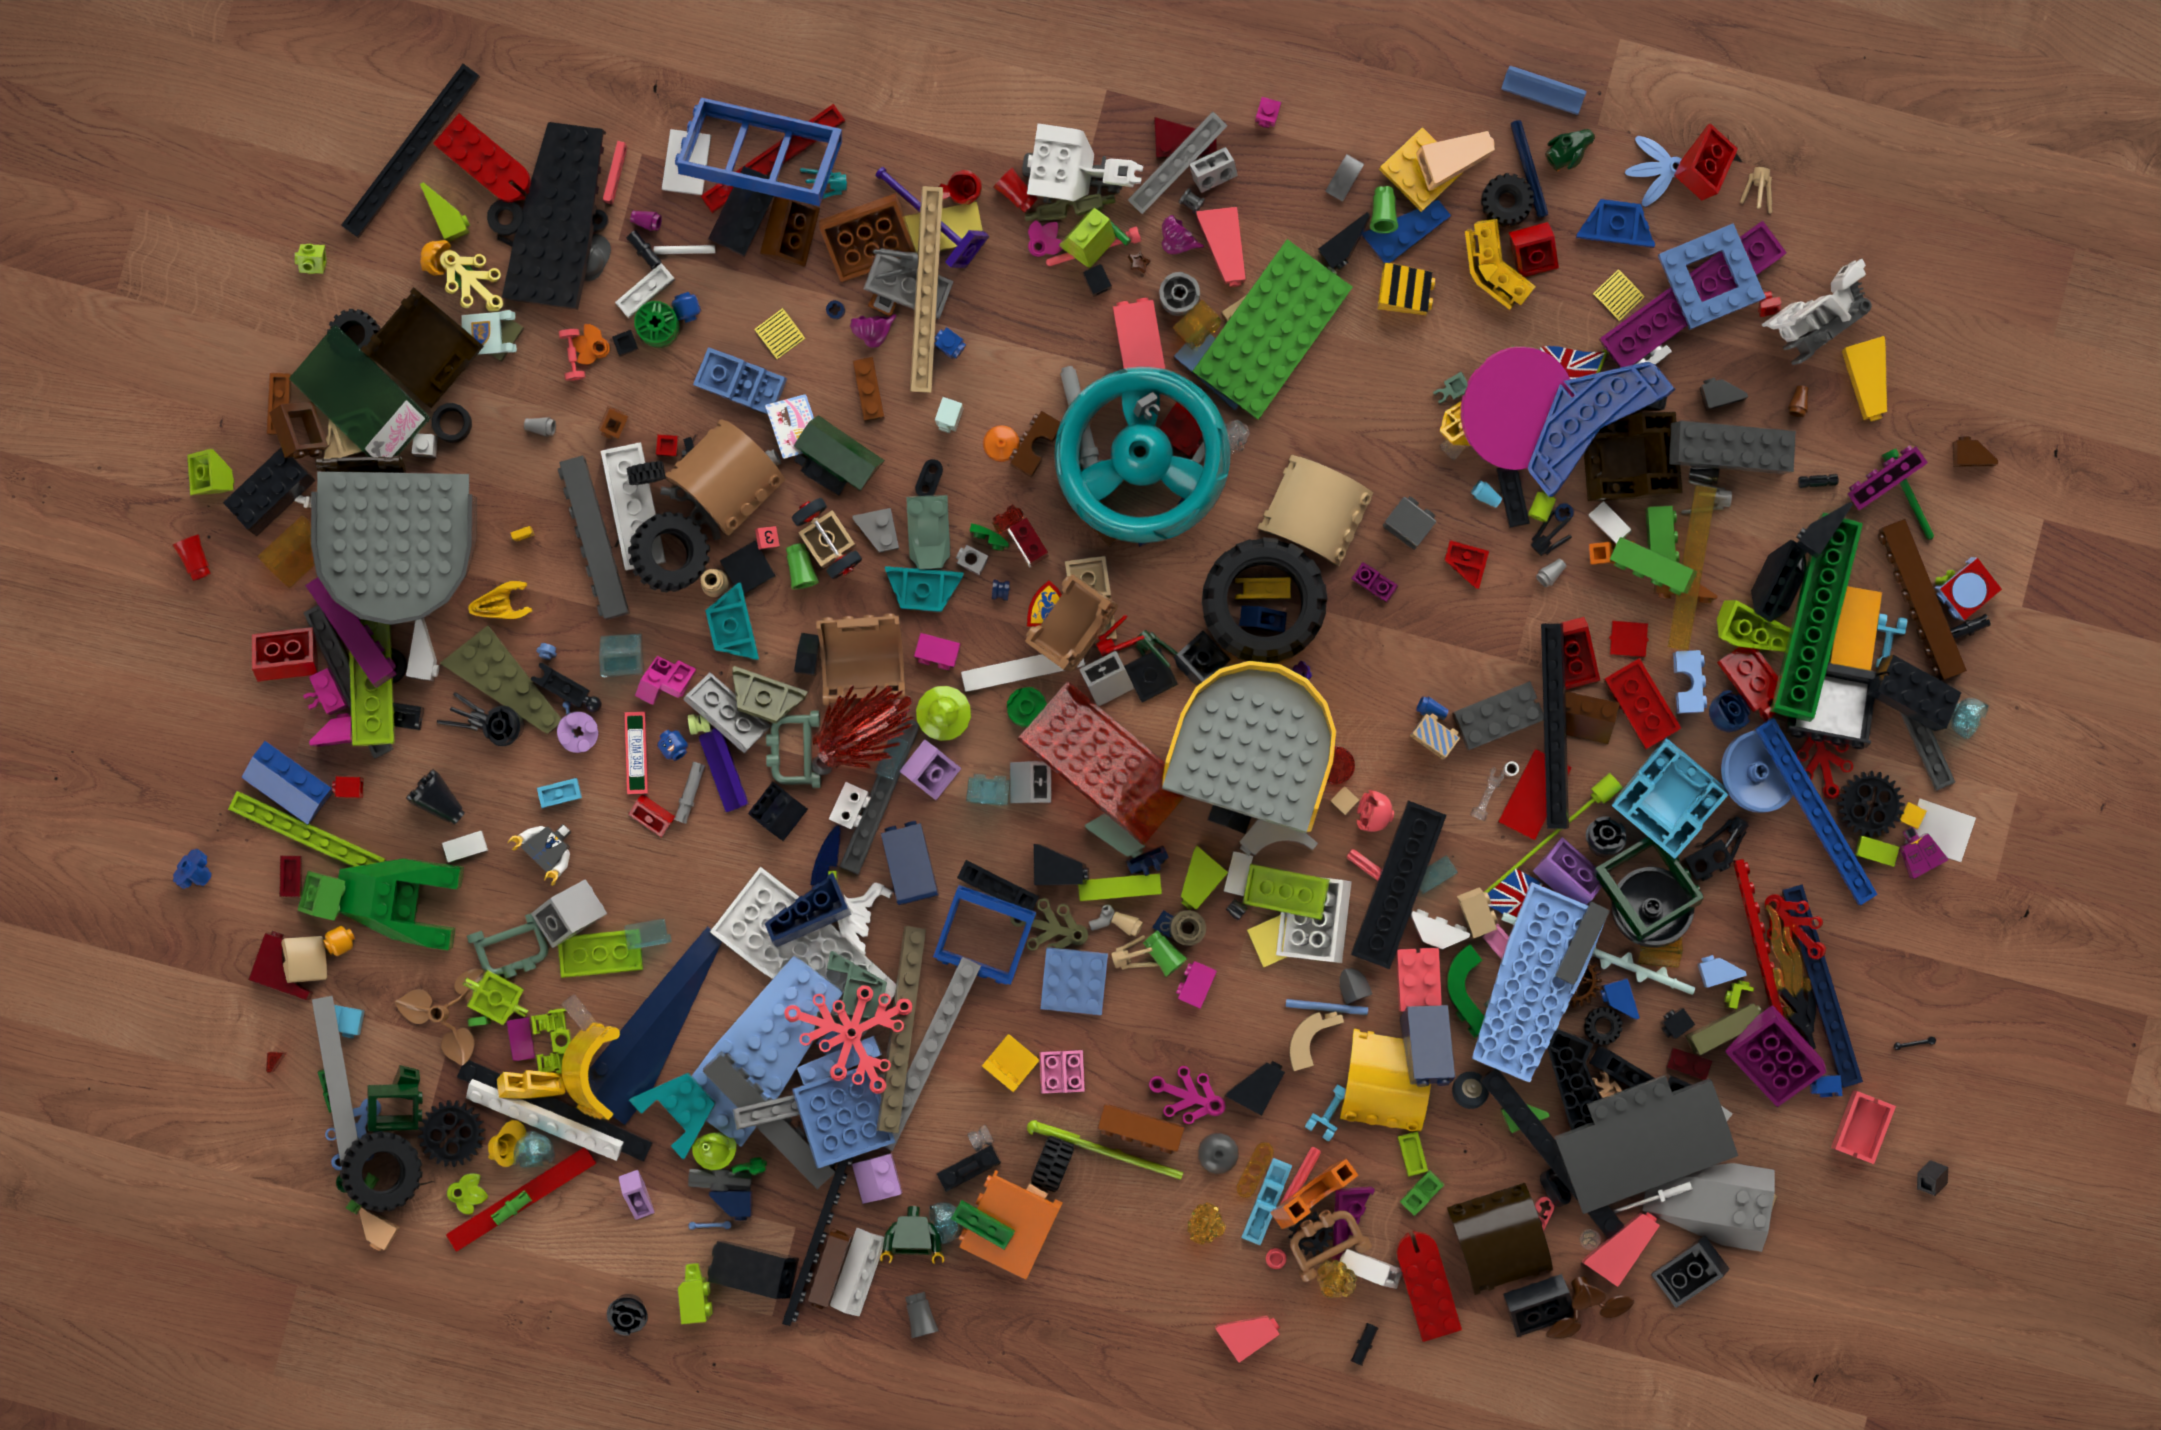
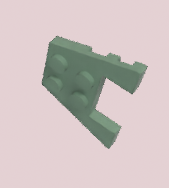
(856, 978)

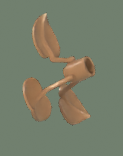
(416, 1008)

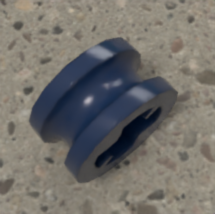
(830, 305)
(1563, 506)

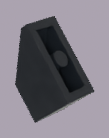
(807, 654)

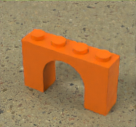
(1299, 1203)

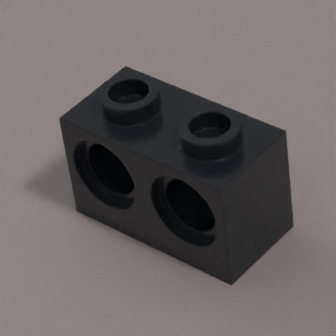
(1706, 854)

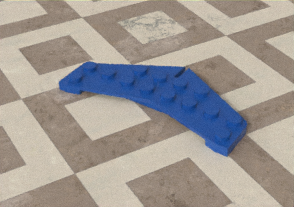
(1577, 419)

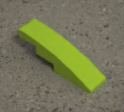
(1120, 887)

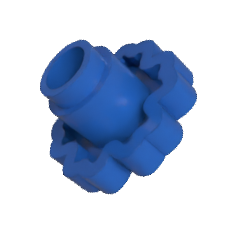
(192, 870)

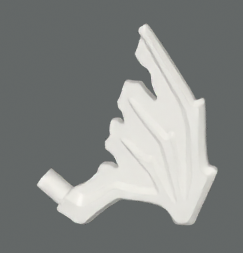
(856, 923)

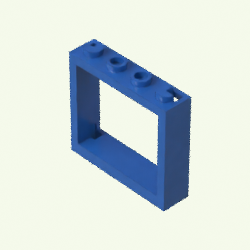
(994, 904)

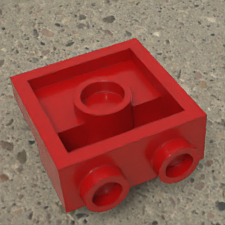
(1182, 430)

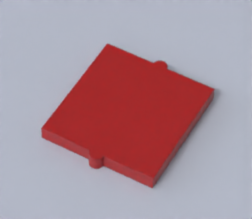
(1628, 638)

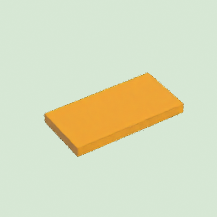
(1857, 629)

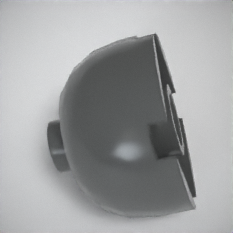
(1218, 1153)

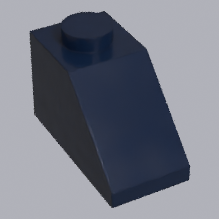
(1262, 618)
(734, 1202)

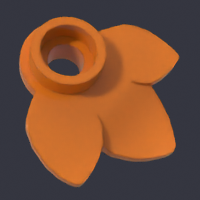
(587, 345)

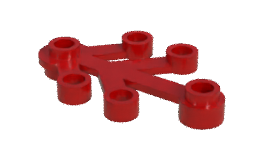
(1822, 756)
(1794, 921)

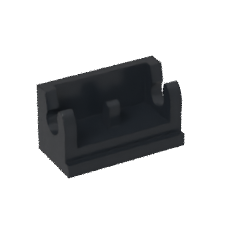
(408, 716)

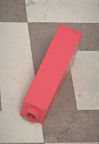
(1224, 241)
(1620, 1252)

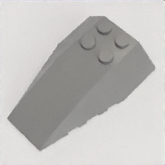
(1726, 1204)

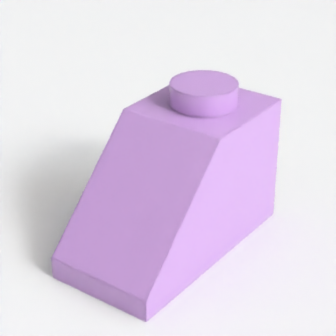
(636, 1194)

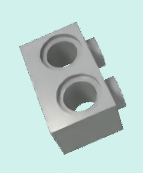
(1213, 169)

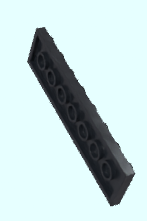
(1398, 884)

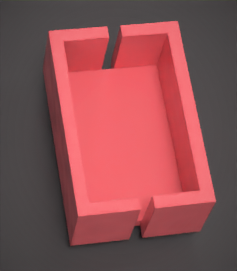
(1418, 977)
(1863, 1127)

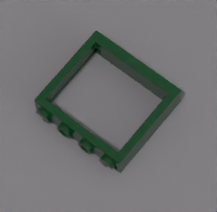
(1623, 905)

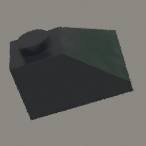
(1229, 819)

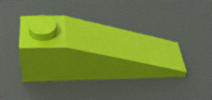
(1745, 628)

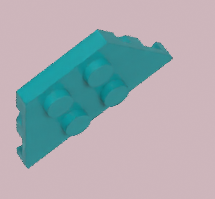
(922, 587)
(731, 624)

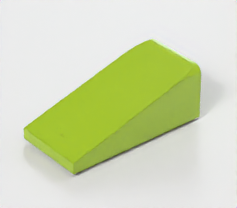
(1876, 851)

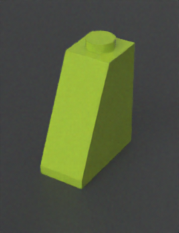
(1201, 879)

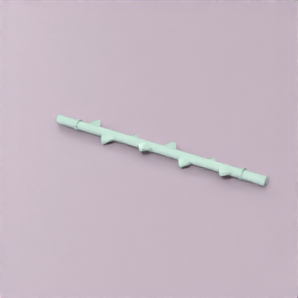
(1627, 962)

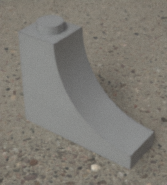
(1265, 833)

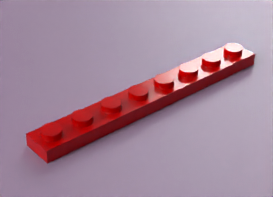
(1757, 930)

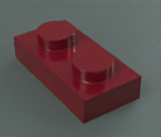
(290, 876)
(1689, 1063)

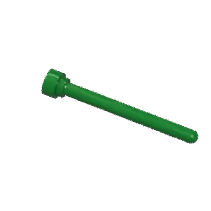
(1911, 498)

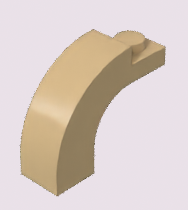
(1300, 1042)

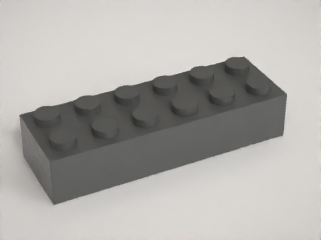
(1732, 447)

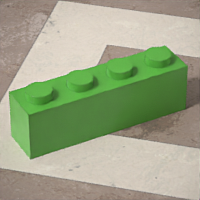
(1653, 565)

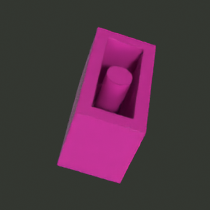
(937, 651)
(1196, 984)

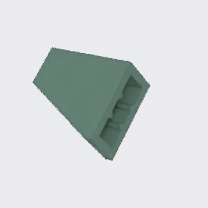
(1115, 836)

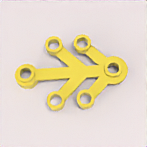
(470, 278)

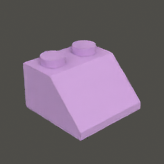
(930, 769)
(877, 1178)

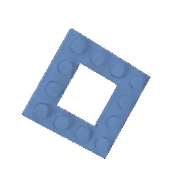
(1748, 287)

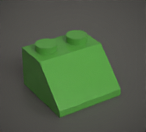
(321, 895)

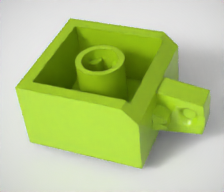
(694, 1295)

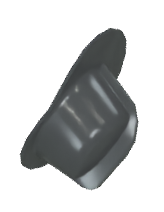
(598, 257)

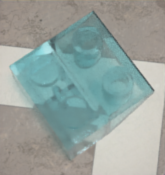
(621, 655)

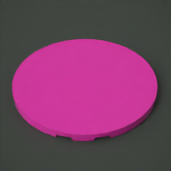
(1510, 403)

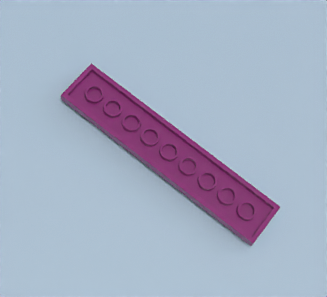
(1663, 317)

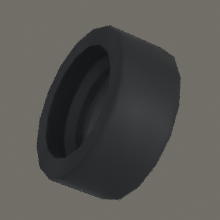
(440, 412)

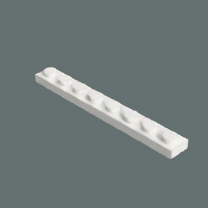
(545, 1120)

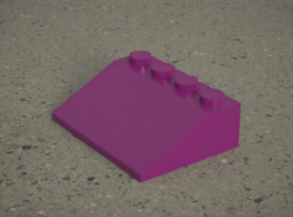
(1776, 1057)

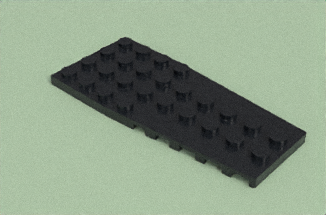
(557, 226)

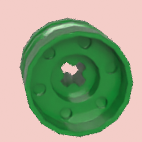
(666, 331)

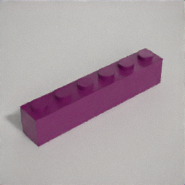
(355, 636)

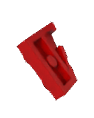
(1467, 561)

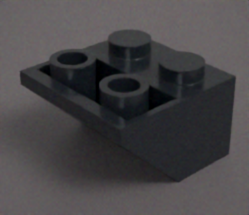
(777, 811)

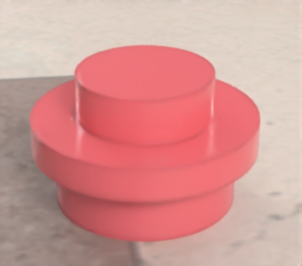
(1276, 1258)

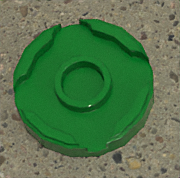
(1025, 705)

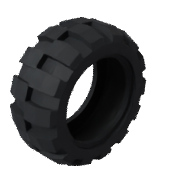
(1279, 555)

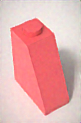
(1248, 1335)

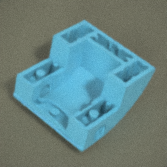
(1670, 798)

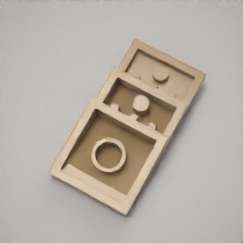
(1094, 573)

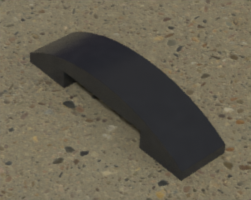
(996, 886)

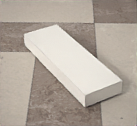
(645, 290)

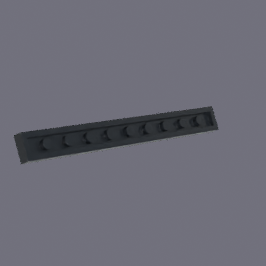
(410, 150)
(1555, 725)
(1543, 1142)
(632, 1144)
(818, 1237)

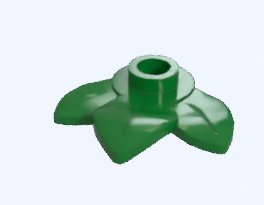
(755, 1166)

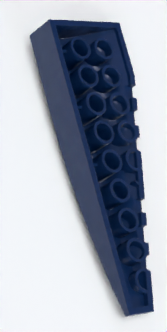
(639, 1053)

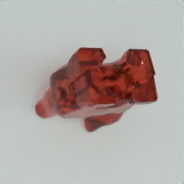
(1007, 519)

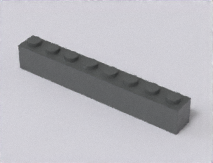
(594, 538)
(782, 1133)

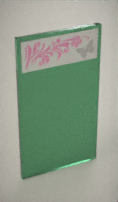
(359, 396)

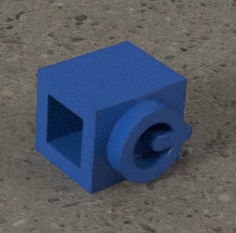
(949, 343)

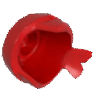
(963, 187)

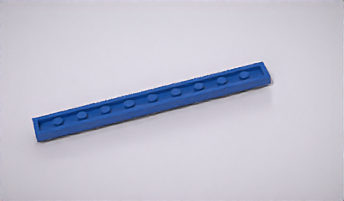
(1816, 811)

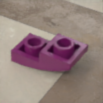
(1374, 582)

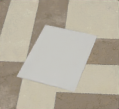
(1947, 828)

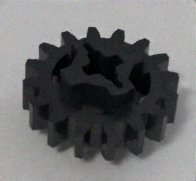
(1317, 1244)

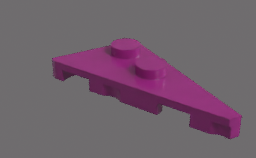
(1352, 1201)

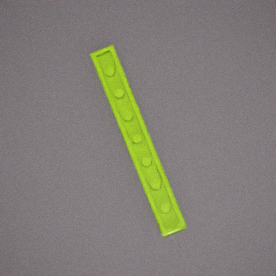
(301, 832)

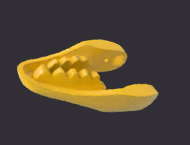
(497, 603)

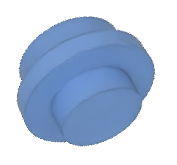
(546, 651)

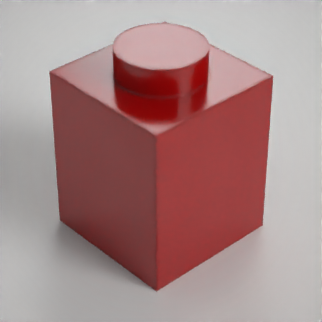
(348, 787)

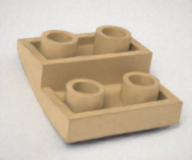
(304, 959)

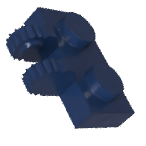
(1142, 862)

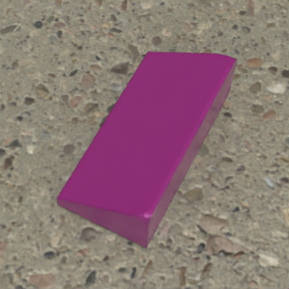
(520, 1039)

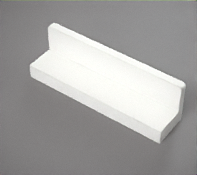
(857, 1272)

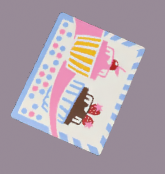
(788, 422)

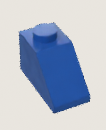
(1620, 997)

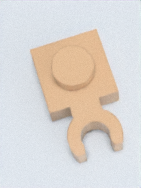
(1607, 1087)

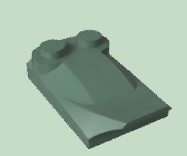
(928, 530)

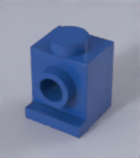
(1827, 1085)

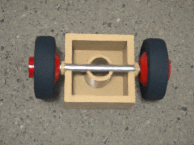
(826, 538)

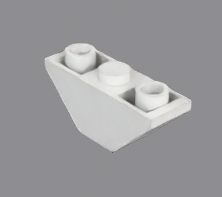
(1436, 931)

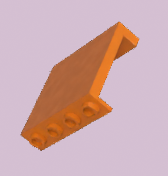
(1021, 1211)

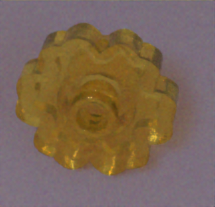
(1205, 1223)
(1336, 1279)

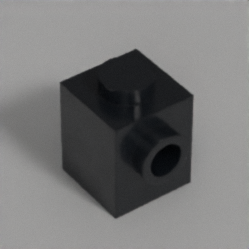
(1676, 1023)

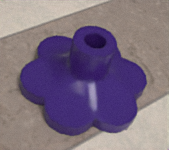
(1302, 669)

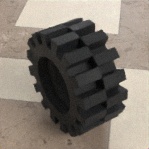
(646, 473)
(1612, 1016)

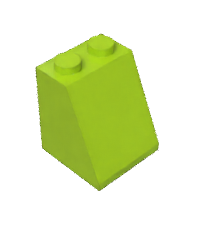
(1089, 238)

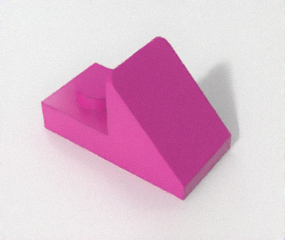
(678, 679)

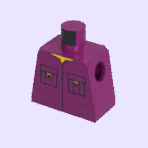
(1920, 853)

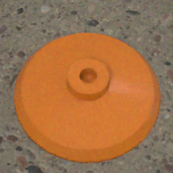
(1000, 443)

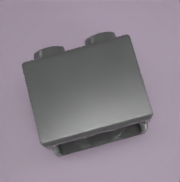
(1410, 522)

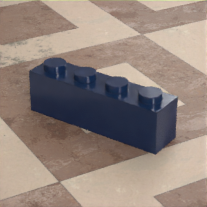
(809, 913)

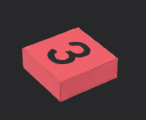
(767, 537)

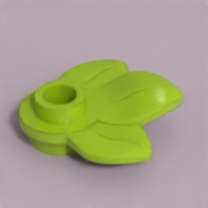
(470, 1193)

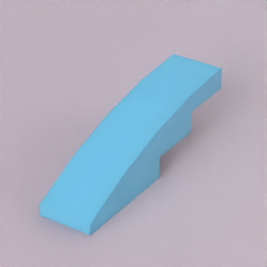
(1266, 1201)

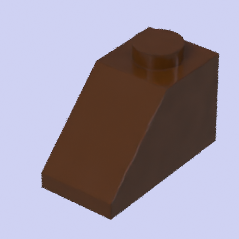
(1971, 454)

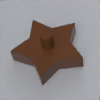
(1138, 262)

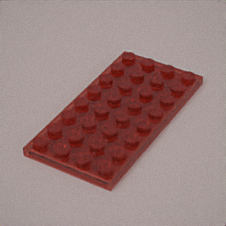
(1102, 762)

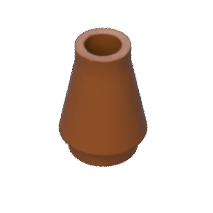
(1799, 402)

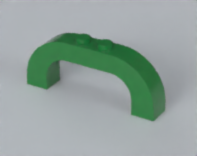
(1455, 983)

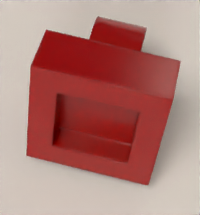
(1769, 305)

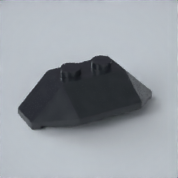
(1779, 581)

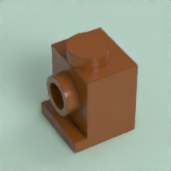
(620, 420)

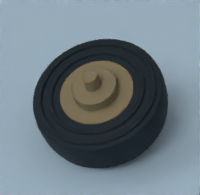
(1469, 1090)

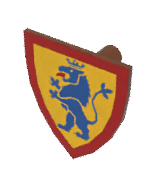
(1042, 604)

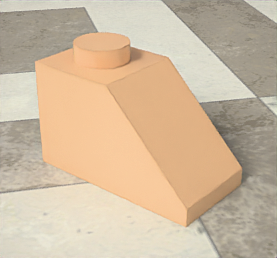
(378, 1229)

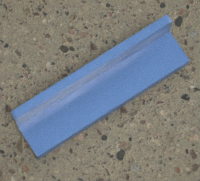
(1543, 90)

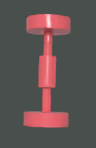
(569, 334)

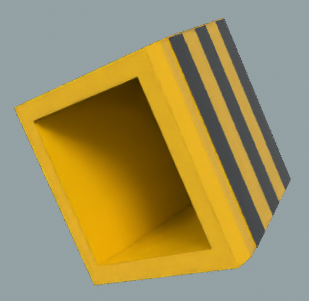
(1405, 289)

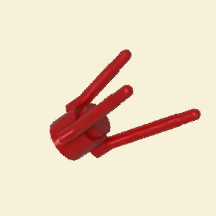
(1107, 646)

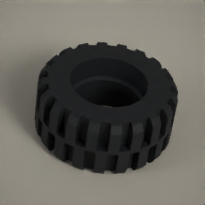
(687, 533)
(404, 1187)

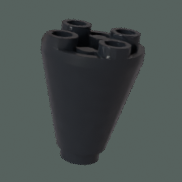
(436, 798)

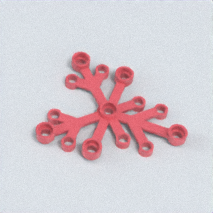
(827, 1025)

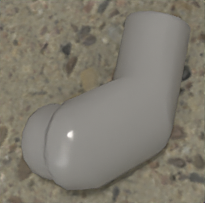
(1104, 919)

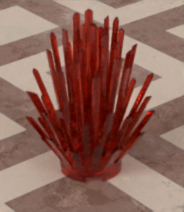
(853, 735)

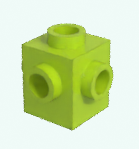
(311, 258)

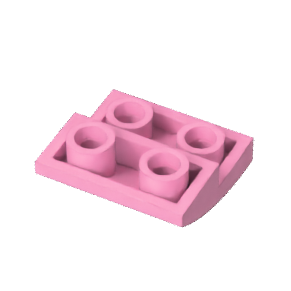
(1061, 1071)

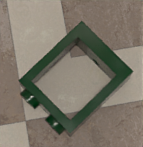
(393, 1122)

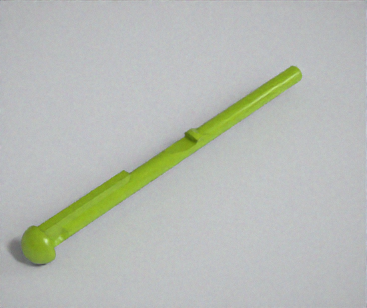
(1034, 1126)

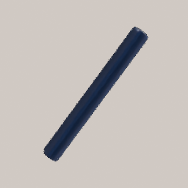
(1529, 168)

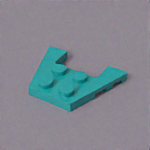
(685, 1102)

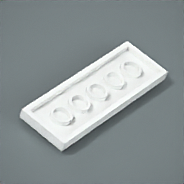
(629, 503)

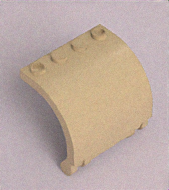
(1316, 509)

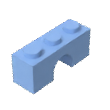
(1690, 664)

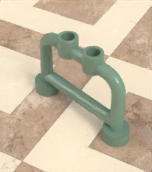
(773, 740)
(510, 970)

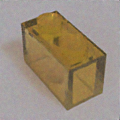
(1197, 325)

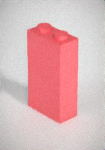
(1138, 334)

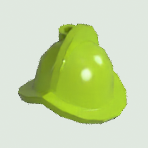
(714, 1150)

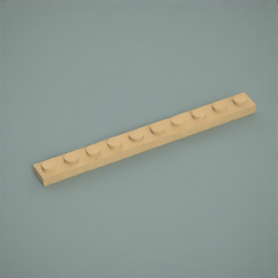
(926, 289)

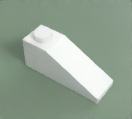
(422, 656)

